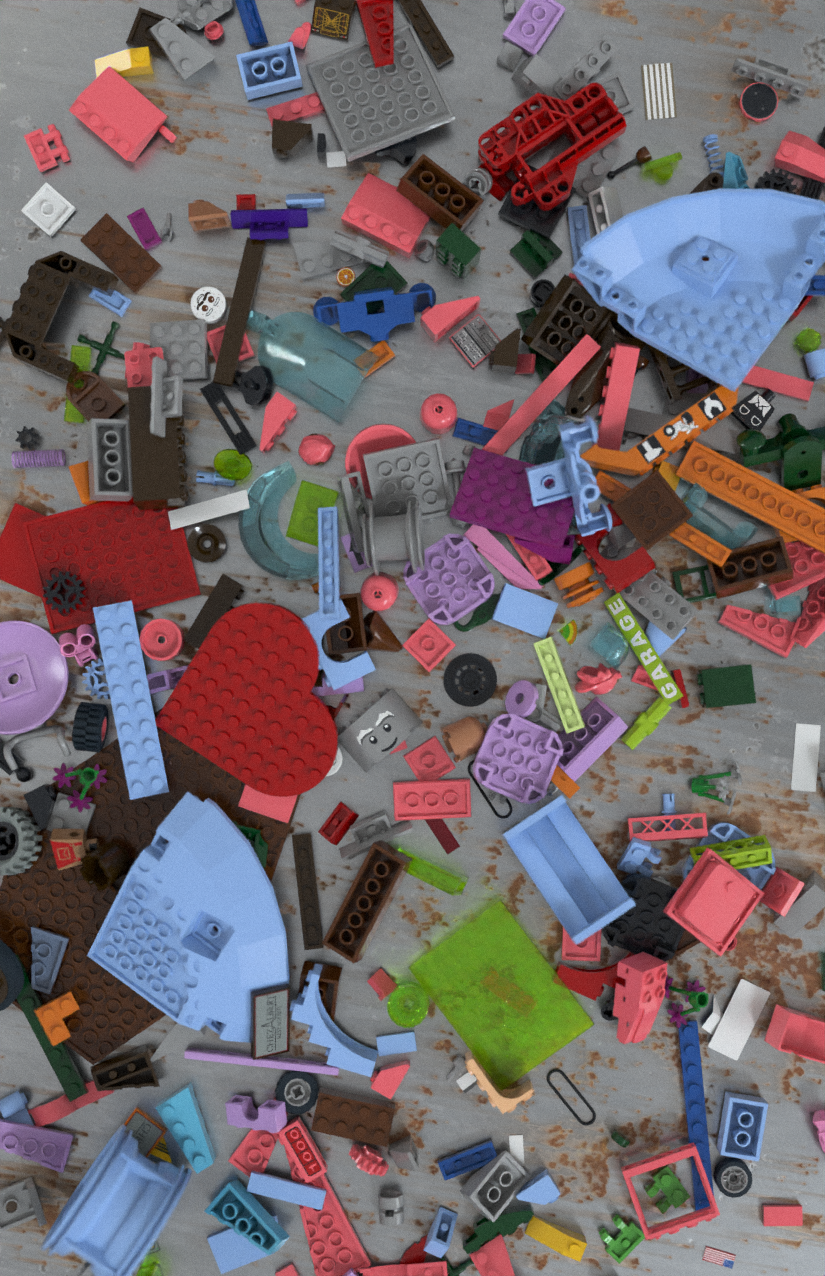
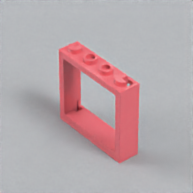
(691, 1219)

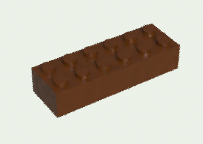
(367, 901)

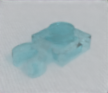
(260, 322)

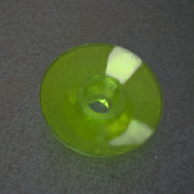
(232, 465)

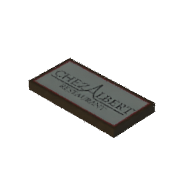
(270, 1021)

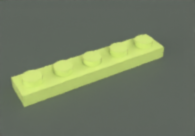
(559, 685)

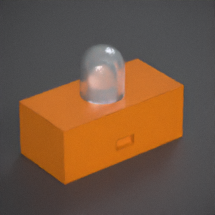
(562, 781)

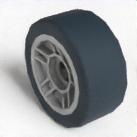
(740, 1184)

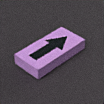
(357, 559)

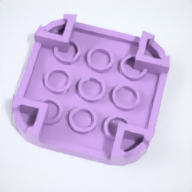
(452, 580)
(517, 758)

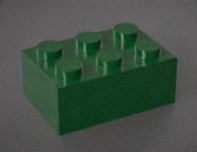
(457, 251)

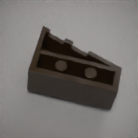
(125, 1071)

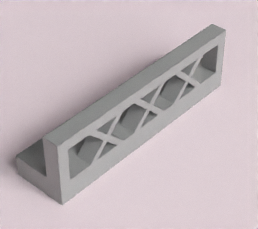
(349, 507)

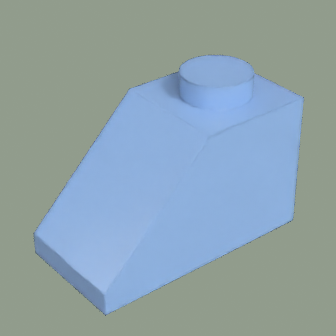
(539, 1189)
(441, 1232)

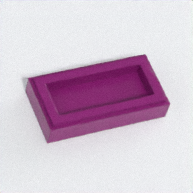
(144, 229)

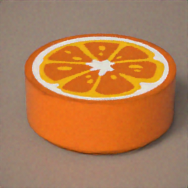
(345, 276)

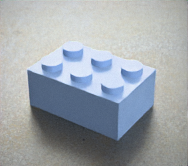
(269, 70)
(742, 1126)

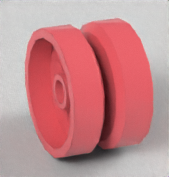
(154, 647)

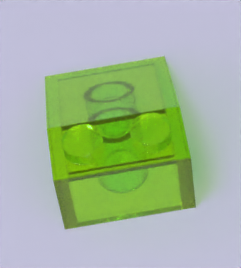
(304, 517)

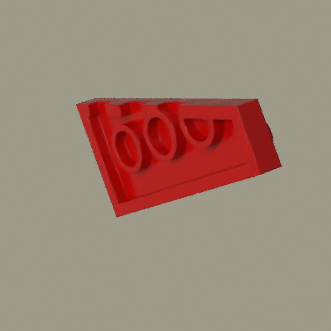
(378, 29)

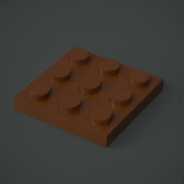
(651, 510)

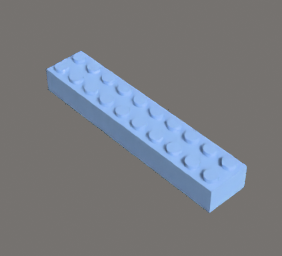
(130, 700)

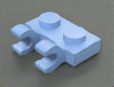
(634, 855)

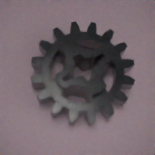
(772, 183)
(62, 583)

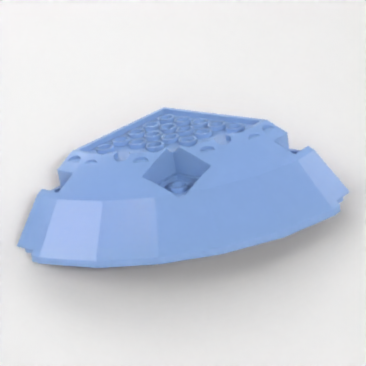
(717, 310)
(165, 917)

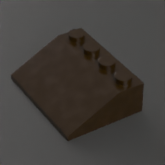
(565, 320)

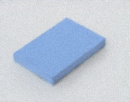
(524, 611)

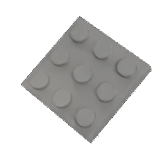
(592, 170)
(182, 346)

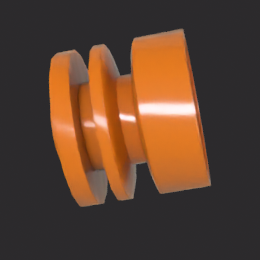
(578, 585)

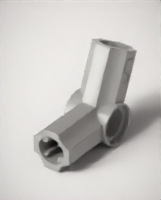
(544, 718)

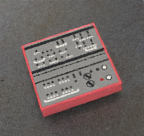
(475, 340)

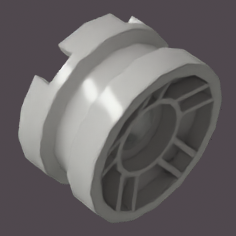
(484, 179)

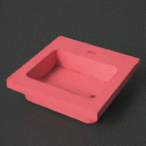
(713, 902)

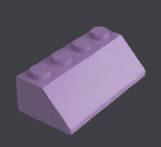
(589, 743)

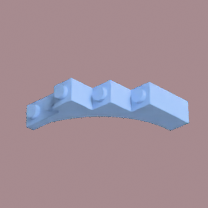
(341, 1049)

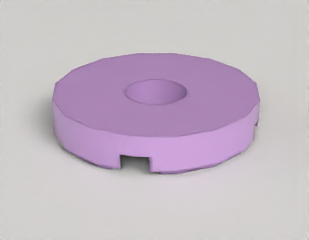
(514, 695)

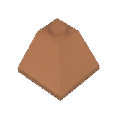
(207, 216)

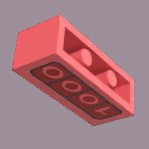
(302, 1150)

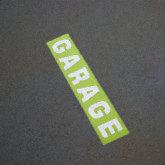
(643, 649)

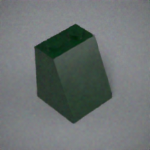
(726, 686)

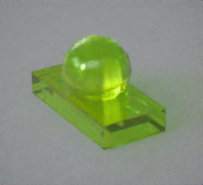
(662, 166)

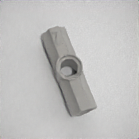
(359, 248)

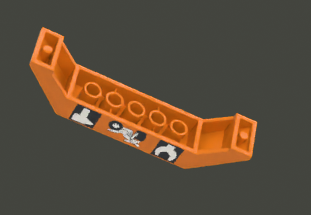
(666, 439)

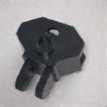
(402, 151)
(254, 384)

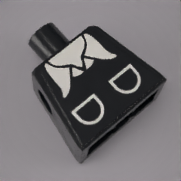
(754, 410)

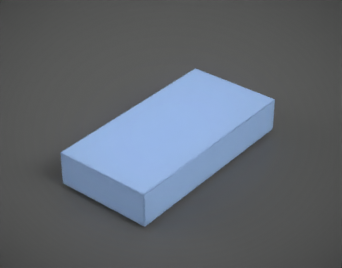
(116, 303)
(396, 1043)

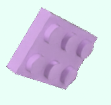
(533, 24)

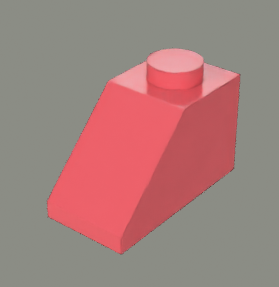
(389, 1078)

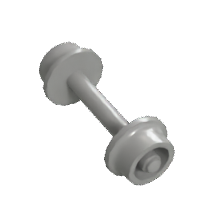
(455, 468)

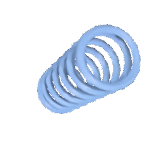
(711, 139)

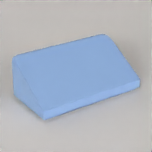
(305, 200)

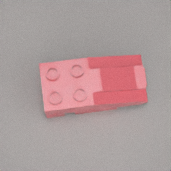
(642, 995)
(797, 1033)

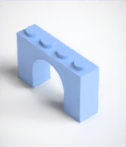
(337, 672)

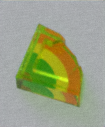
(569, 632)

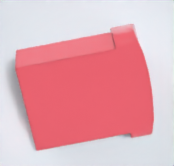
(382, 984)

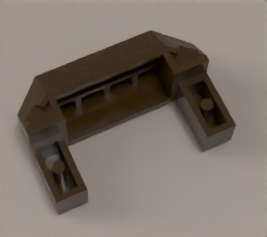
(38, 306)

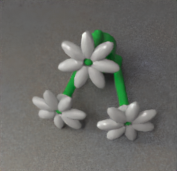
(700, 786)

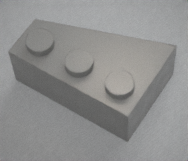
(180, 49)
(537, 76)
(805, 907)

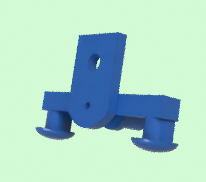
(397, 310)

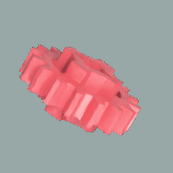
(368, 1160)

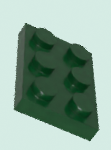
(374, 278)

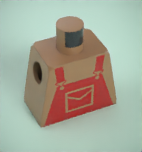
(71, 846)

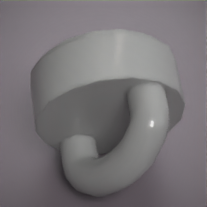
(424, 250)

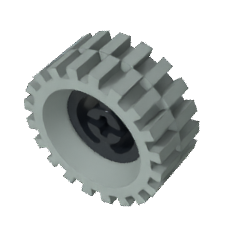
(23, 834)

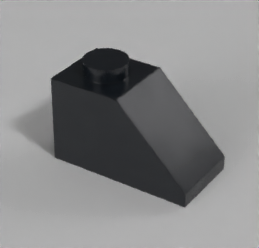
(41, 804)

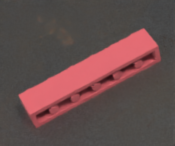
(616, 395)

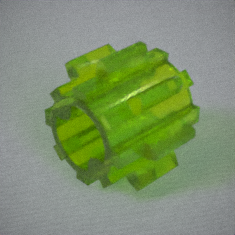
(809, 340)

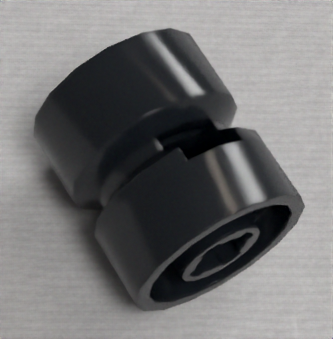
(540, 293)

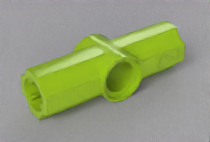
(645, 723)

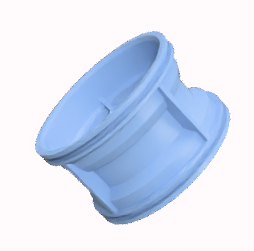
(117, 1208)

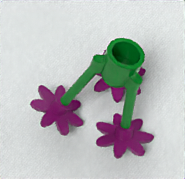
(86, 777)
(695, 997)

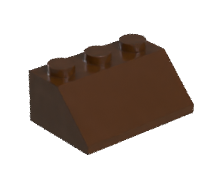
(348, 634)

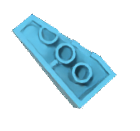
(734, 173)

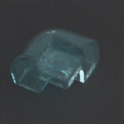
(610, 645)

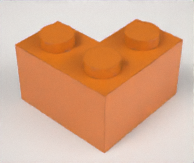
(51, 1016)

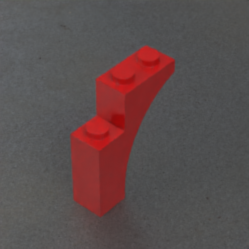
(590, 981)

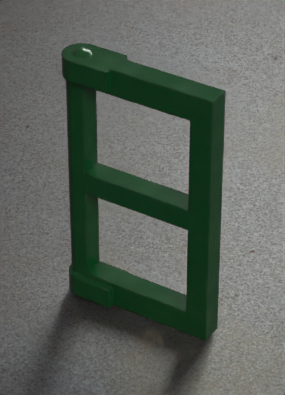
(701, 569)

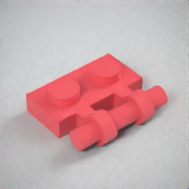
(41, 150)

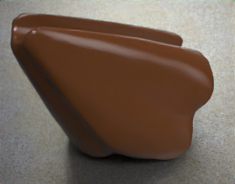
(379, 635)

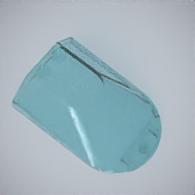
(315, 362)

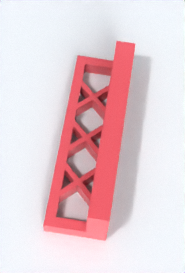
(669, 835)

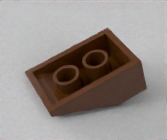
(328, 983)

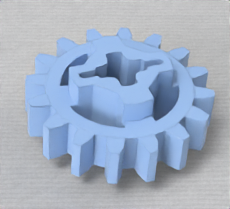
(92, 671)

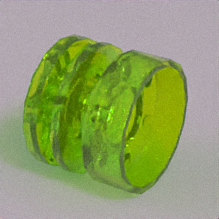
(402, 1013)

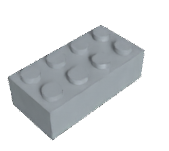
(109, 460)

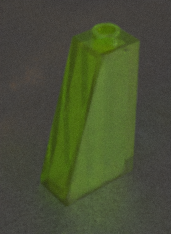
(436, 874)

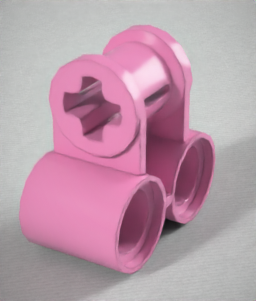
(81, 647)

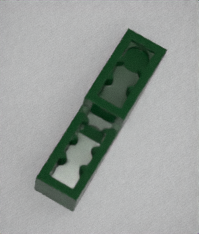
(542, 364)

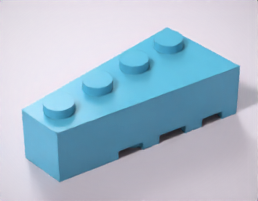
(187, 1126)
(247, 1217)

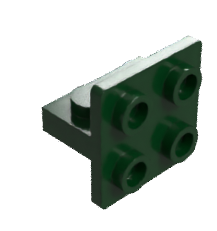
(535, 253)

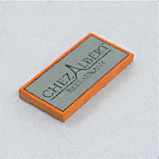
(145, 1130)

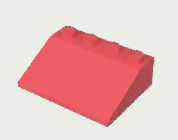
(118, 114)
(385, 216)

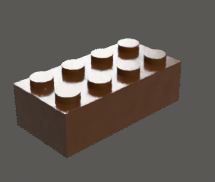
(439, 194)
(752, 568)
(353, 1116)

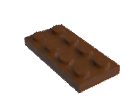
(121, 253)

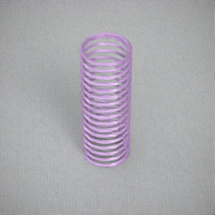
(41, 457)

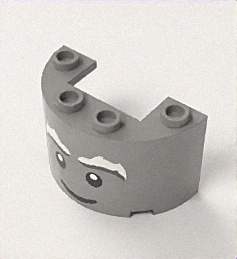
(378, 729)

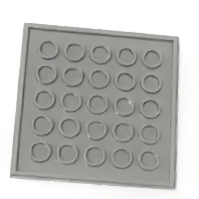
(380, 104)

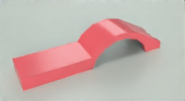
(62, 1106)
(436, 1268)

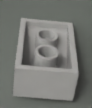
(495, 1185)

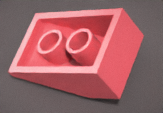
(445, 316)

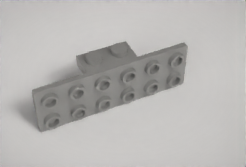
(653, 597)

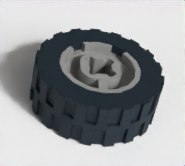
(297, 1091)

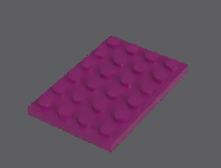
(499, 499)

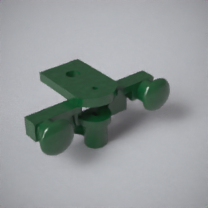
(796, 447)

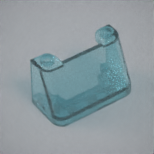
(709, 524)

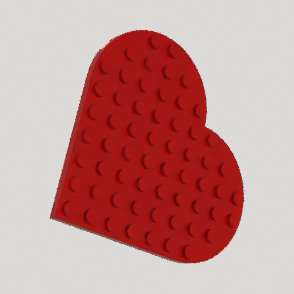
(252, 702)

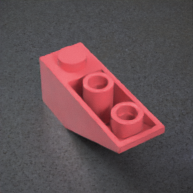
(276, 415)

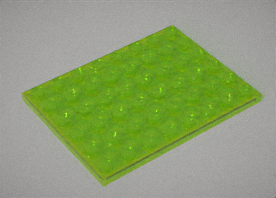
(501, 995)

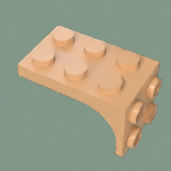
(505, 1099)

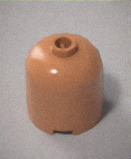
(464, 737)

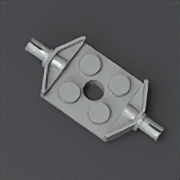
(195, 17)

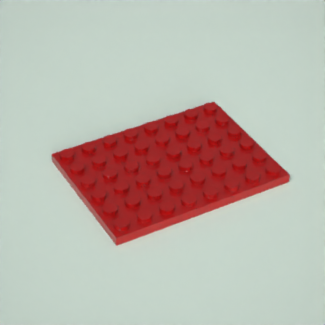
(116, 553)

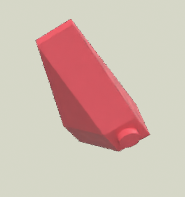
(801, 156)
(812, 620)

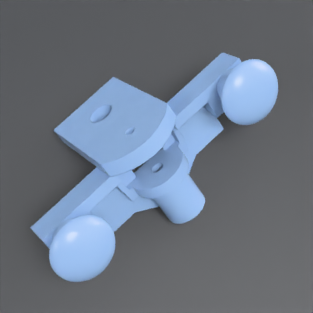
(572, 478)

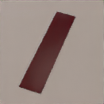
(443, 834)

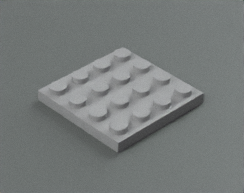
(407, 474)

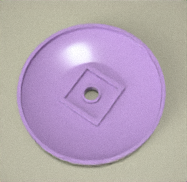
(41, 673)

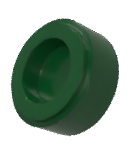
(620, 1139)

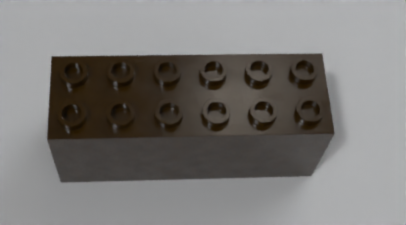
(156, 460)

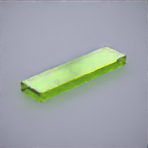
(82, 357)

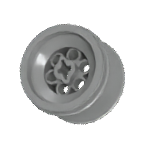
(394, 537)

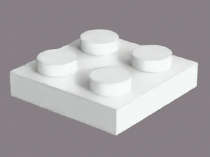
(48, 209)

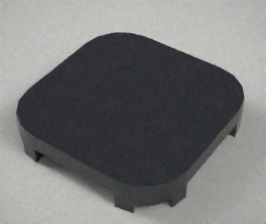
(645, 925)

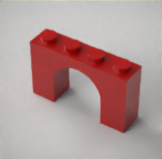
(617, 573)

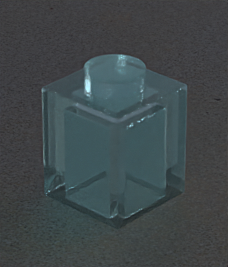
(785, 606)

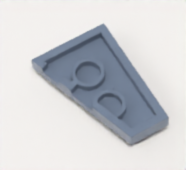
(47, 957)

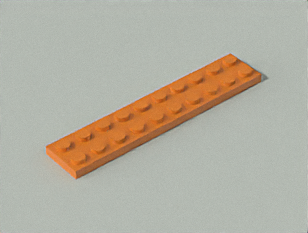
(754, 495)

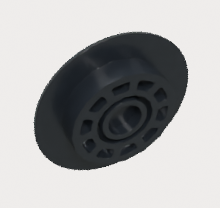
(470, 679)

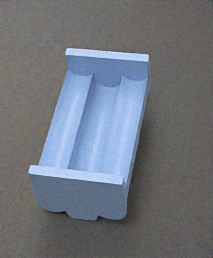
(568, 870)

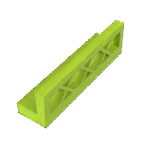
(739, 858)

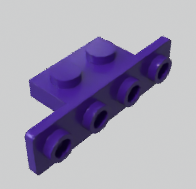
(269, 222)

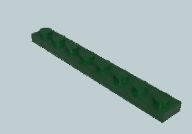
(57, 1055)

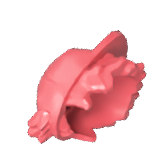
(597, 680)

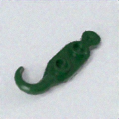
(481, 614)

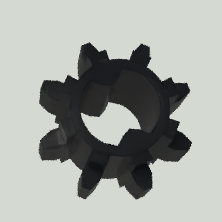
(32, 442)

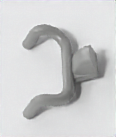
(36, 732)

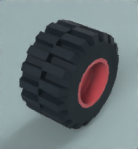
(90, 727)

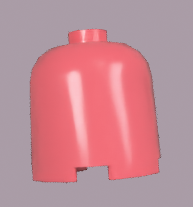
(438, 422)
(386, 585)

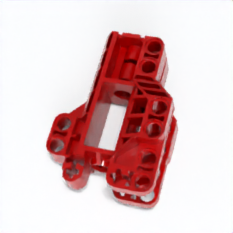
(541, 127)

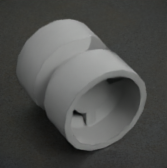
(391, 1211)

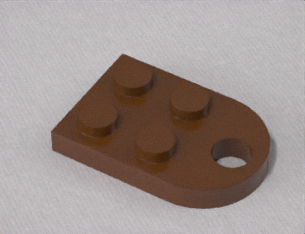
(94, 398)

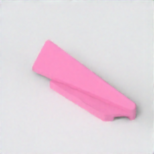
(501, 558)

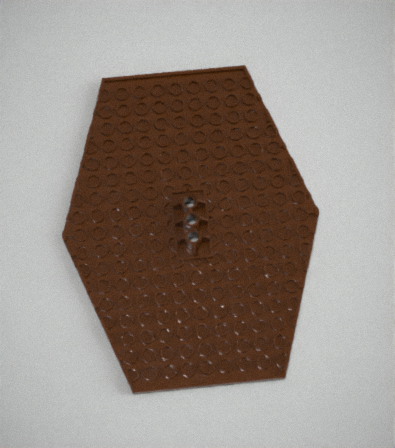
(71, 907)

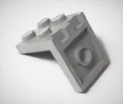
(27, 1202)

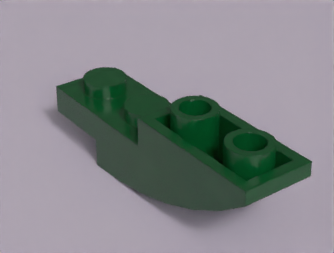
(505, 1224)

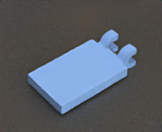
(233, 1249)

